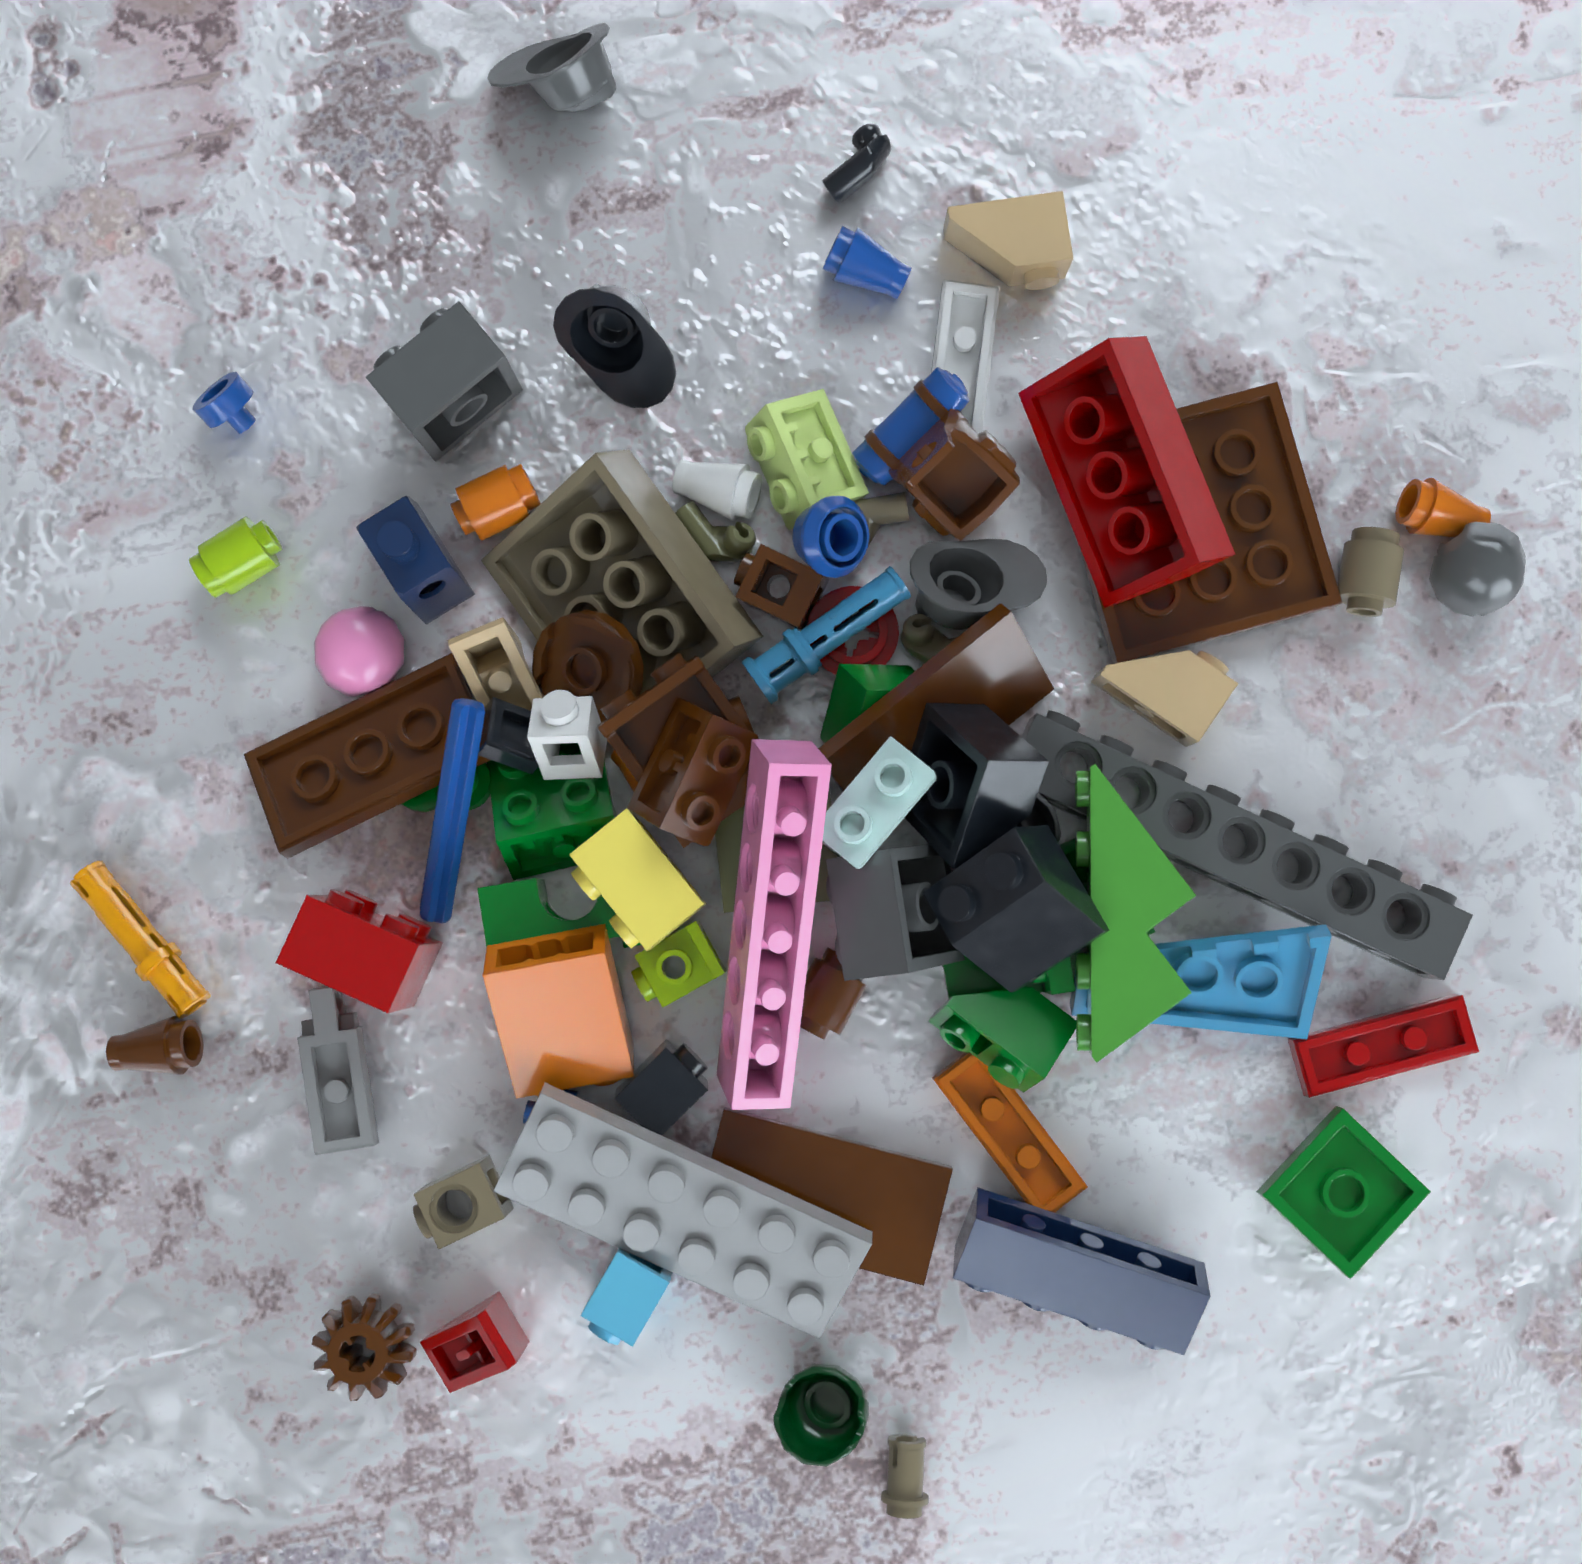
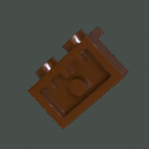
(692, 773)

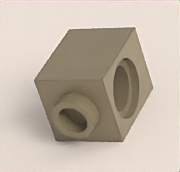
(478, 1183)

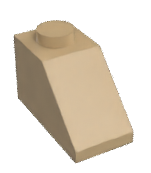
(1015, 238)
(1171, 691)

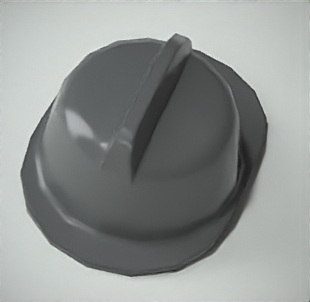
(564, 71)
(970, 577)

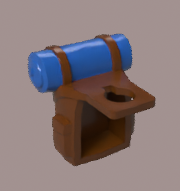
(939, 457)

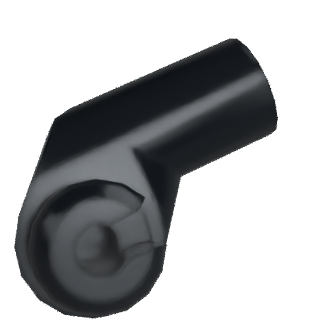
(861, 167)

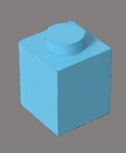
(625, 1298)

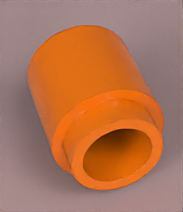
(495, 501)

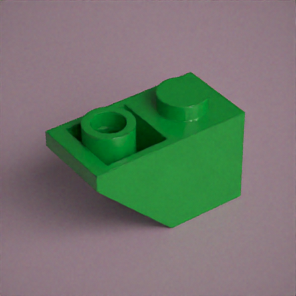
(1007, 1031)

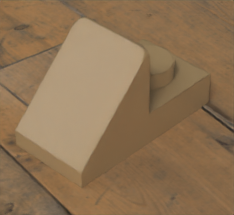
(495, 664)

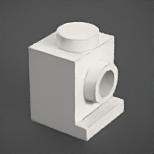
(566, 719)

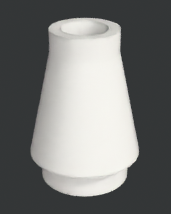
(721, 487)

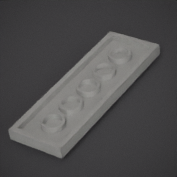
(683, 1211)

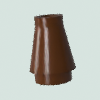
(161, 1047)

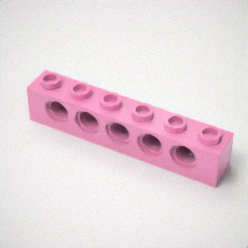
(772, 922)

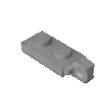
(336, 1076)

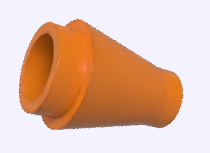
(1436, 509)

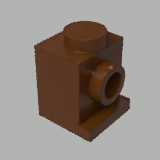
(758, 572)

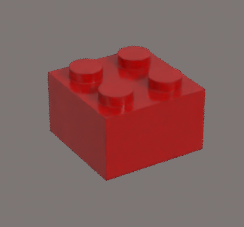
(359, 951)

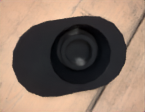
(616, 345)

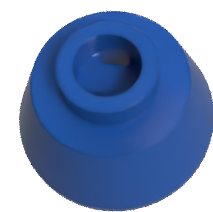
(831, 536)

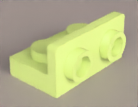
(803, 454)

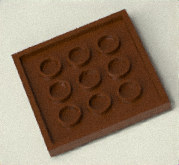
(1270, 520)

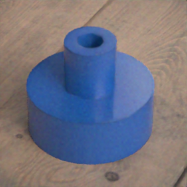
(226, 402)

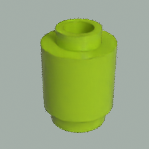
(236, 557)

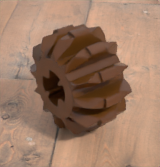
(347, 1357)

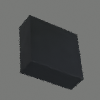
(506, 734)

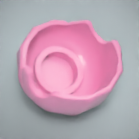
(358, 650)

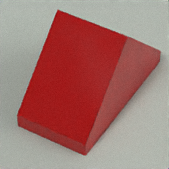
(476, 1344)

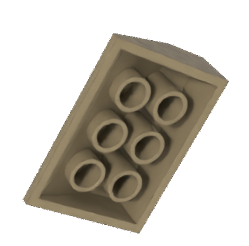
(621, 551)

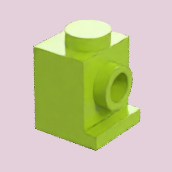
(700, 961)

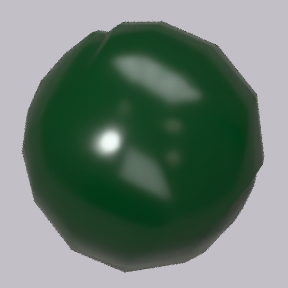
(821, 1414)

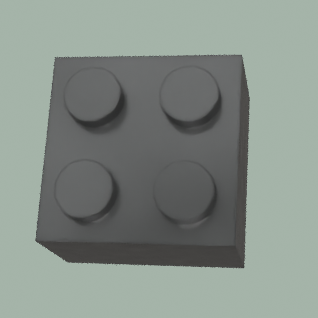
(445, 379)
(884, 915)

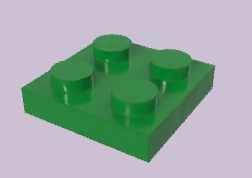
(1343, 1191)

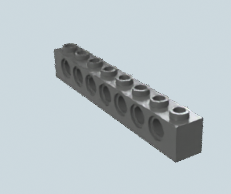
(1432, 922)

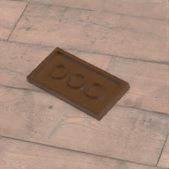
(981, 666)
(358, 758)
(865, 1184)

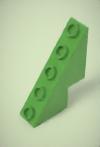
(1134, 891)

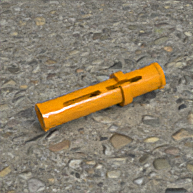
(148, 949)

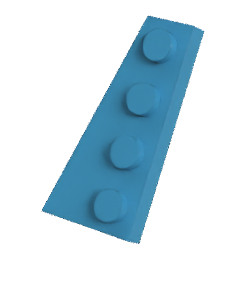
(1244, 981)

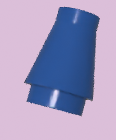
(865, 264)

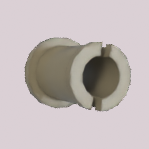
(905, 1477)

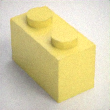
(636, 881)

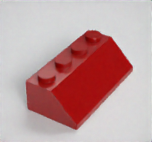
(1125, 470)

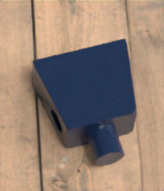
(414, 558)

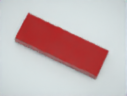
(1383, 1045)

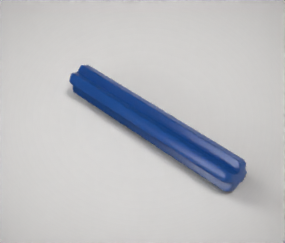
(452, 810)

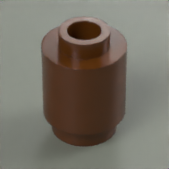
(828, 997)

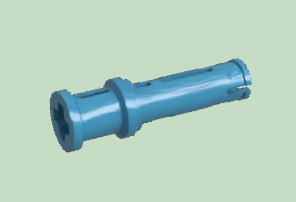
(885, 591)

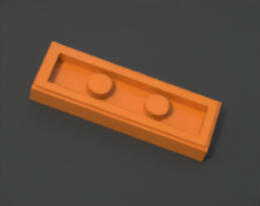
(1010, 1134)

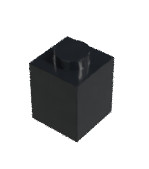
(663, 1087)

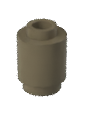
(1370, 571)

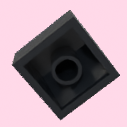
(982, 779)
(1016, 907)

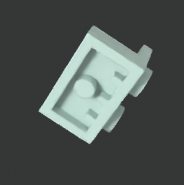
(875, 803)

